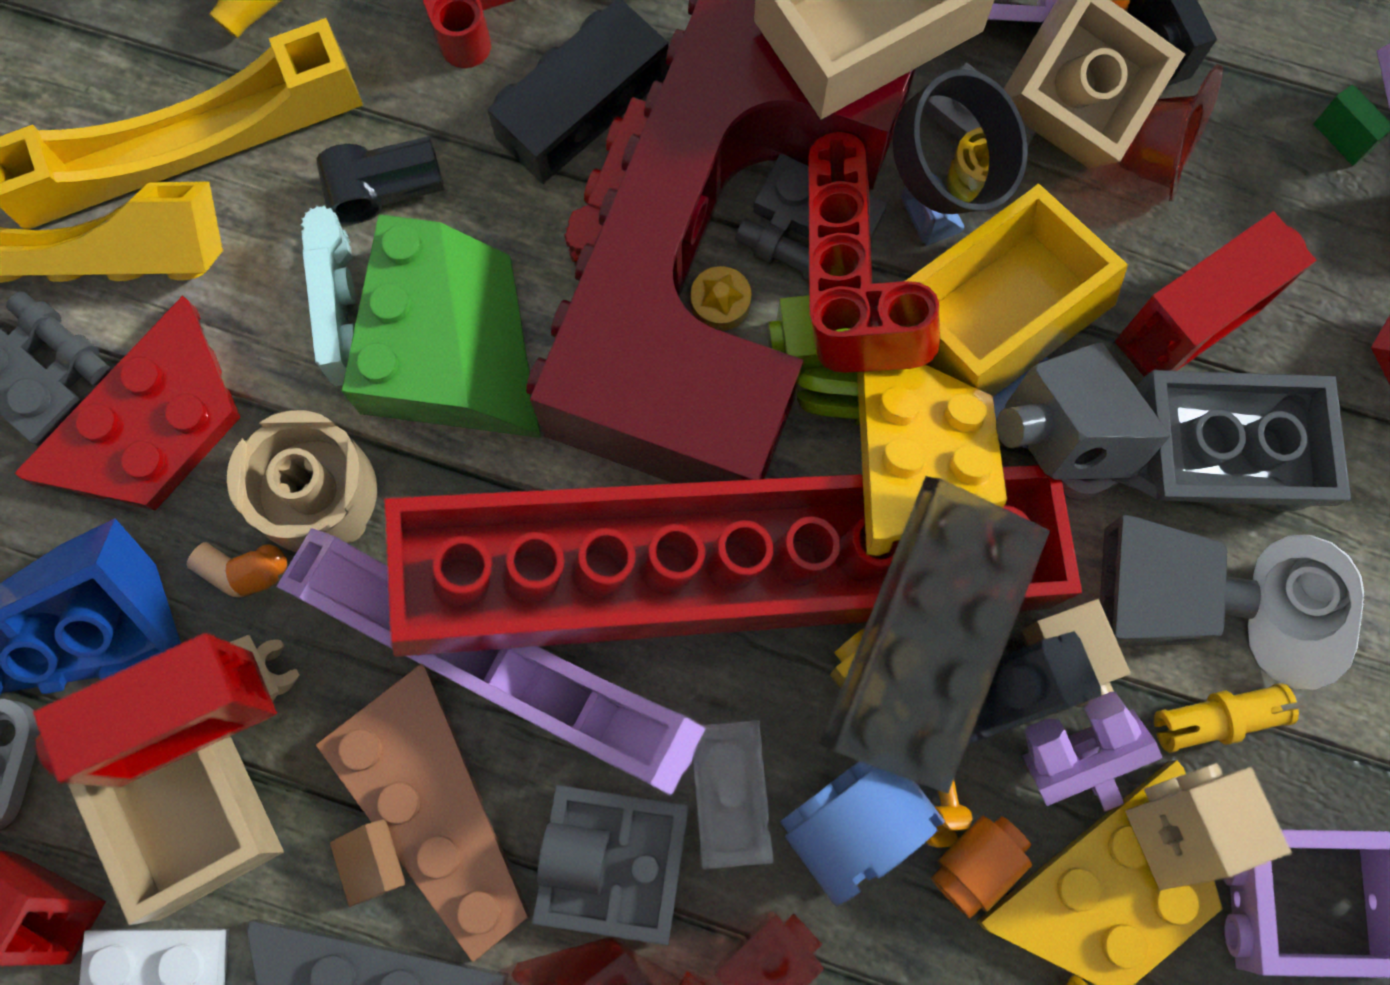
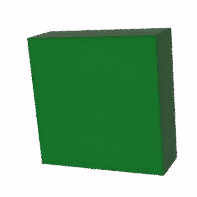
(1353, 125)

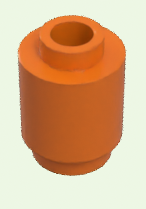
(982, 865)

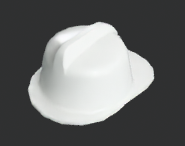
(1306, 612)

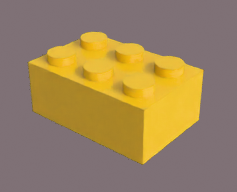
(1018, 290)

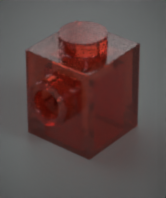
(772, 955)

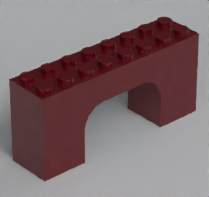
(627, 359)

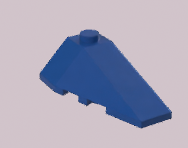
(82, 613)

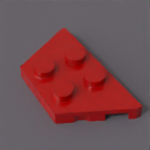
(143, 421)

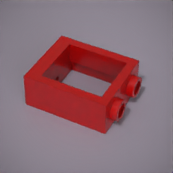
(1215, 296)
(152, 714)

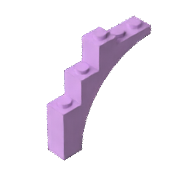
(524, 680)

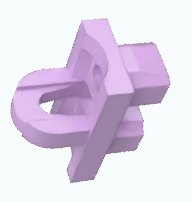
(1072, 763)

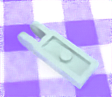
(328, 290)

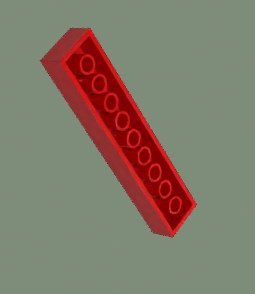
(660, 560)

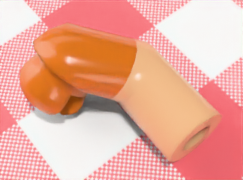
(241, 574)

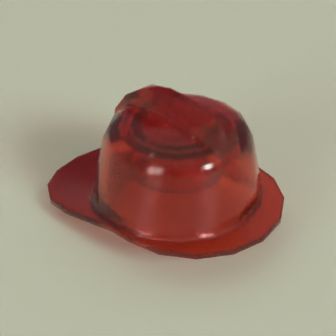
(1172, 134)

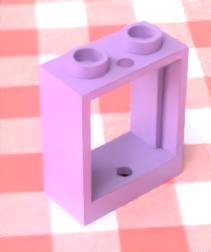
(1253, 928)

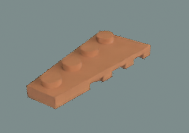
(408, 769)

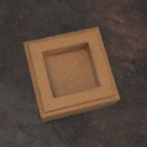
(367, 862)

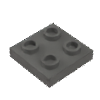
(610, 865)

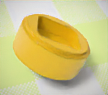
(721, 298)

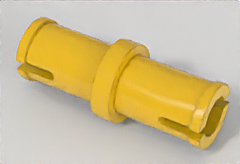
(1225, 717)

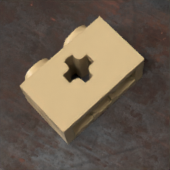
(1206, 827)

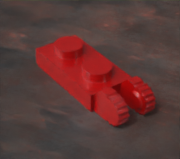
(584, 221)

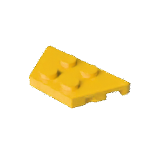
(916, 428)
(1100, 904)

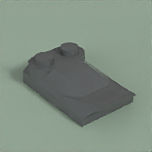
(1245, 439)

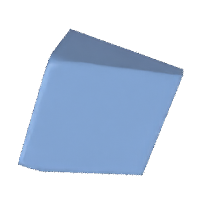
(929, 223)

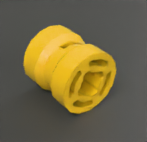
(966, 173)

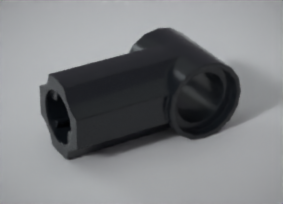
(362, 180)

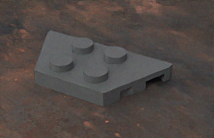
(309, 957)

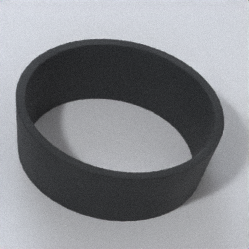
(1000, 125)

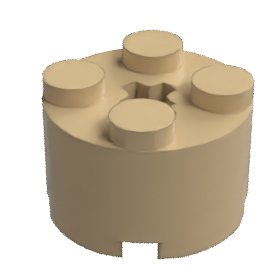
(280, 458)

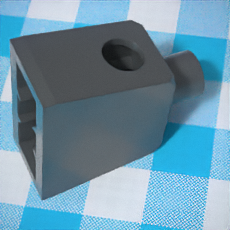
(1082, 418)
(1168, 585)

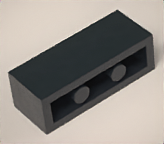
(579, 89)

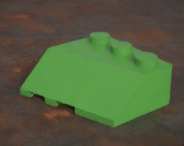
(439, 332)

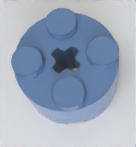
(860, 828)

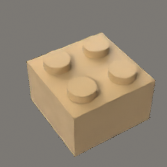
(1091, 79)

